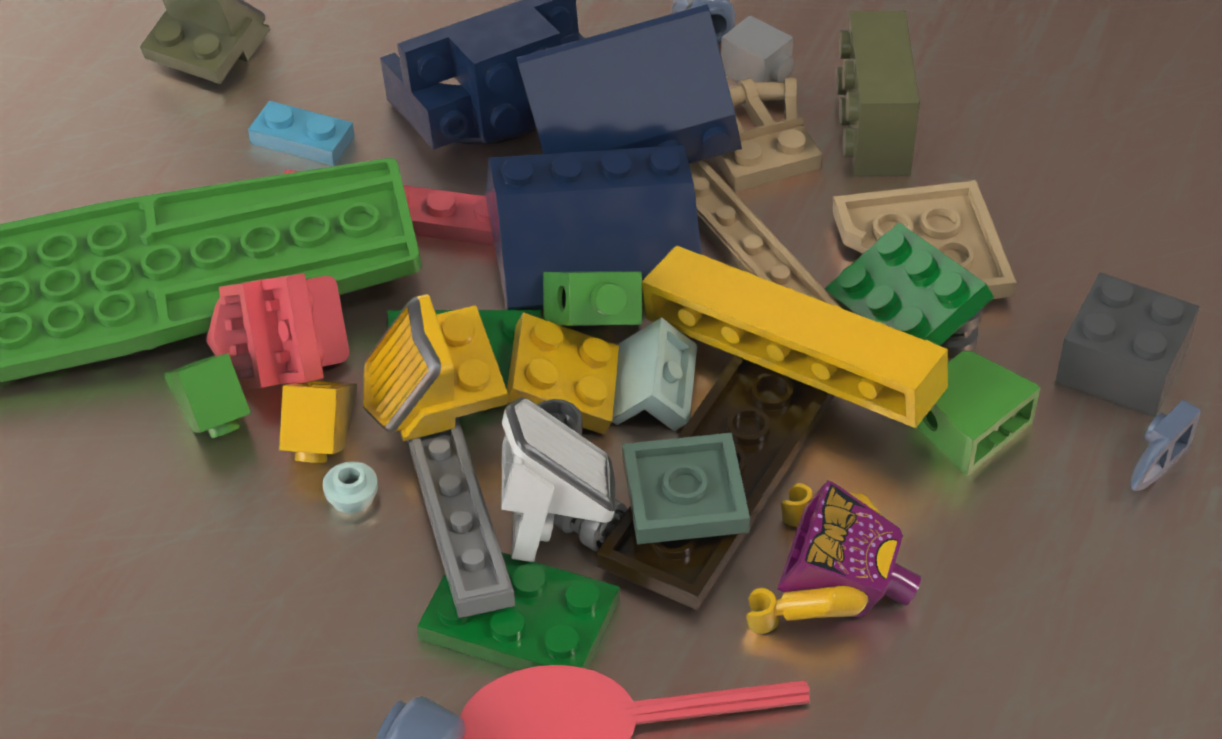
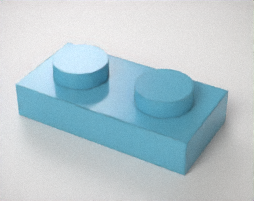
(301, 133)

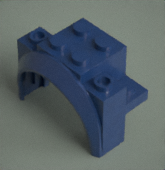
(483, 58)

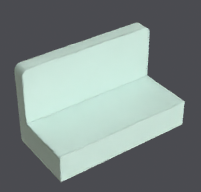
(655, 375)

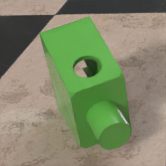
(593, 297)
(979, 410)

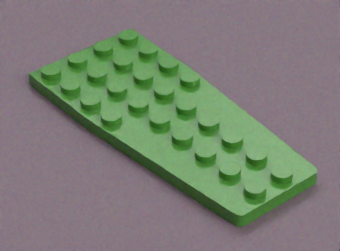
(151, 265)

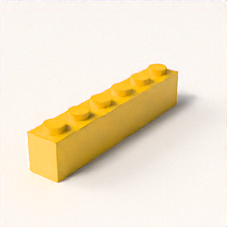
(797, 335)

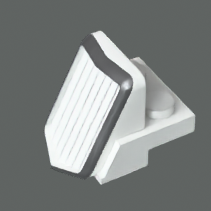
(550, 473)

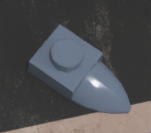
(1168, 439)

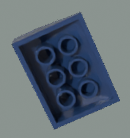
(635, 89)
(587, 214)

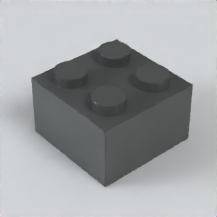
(1127, 344)

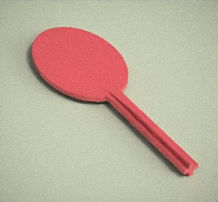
(589, 705)

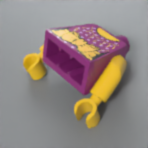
(836, 562)

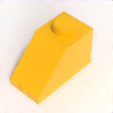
(316, 418)

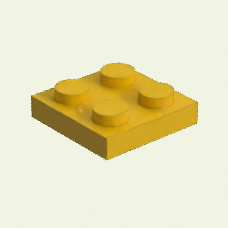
(566, 366)

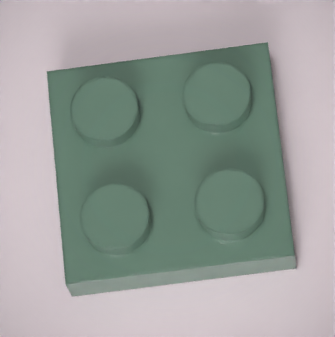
(685, 488)

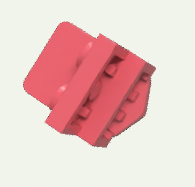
(279, 329)

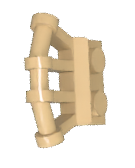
(771, 148)

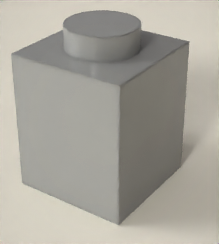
(757, 52)

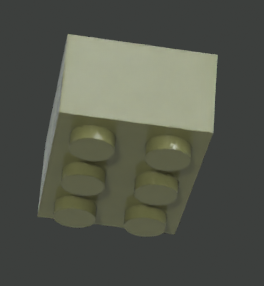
(878, 93)

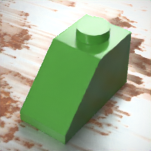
(209, 394)

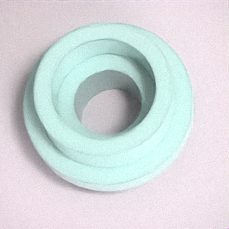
(350, 486)

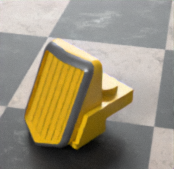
(431, 371)

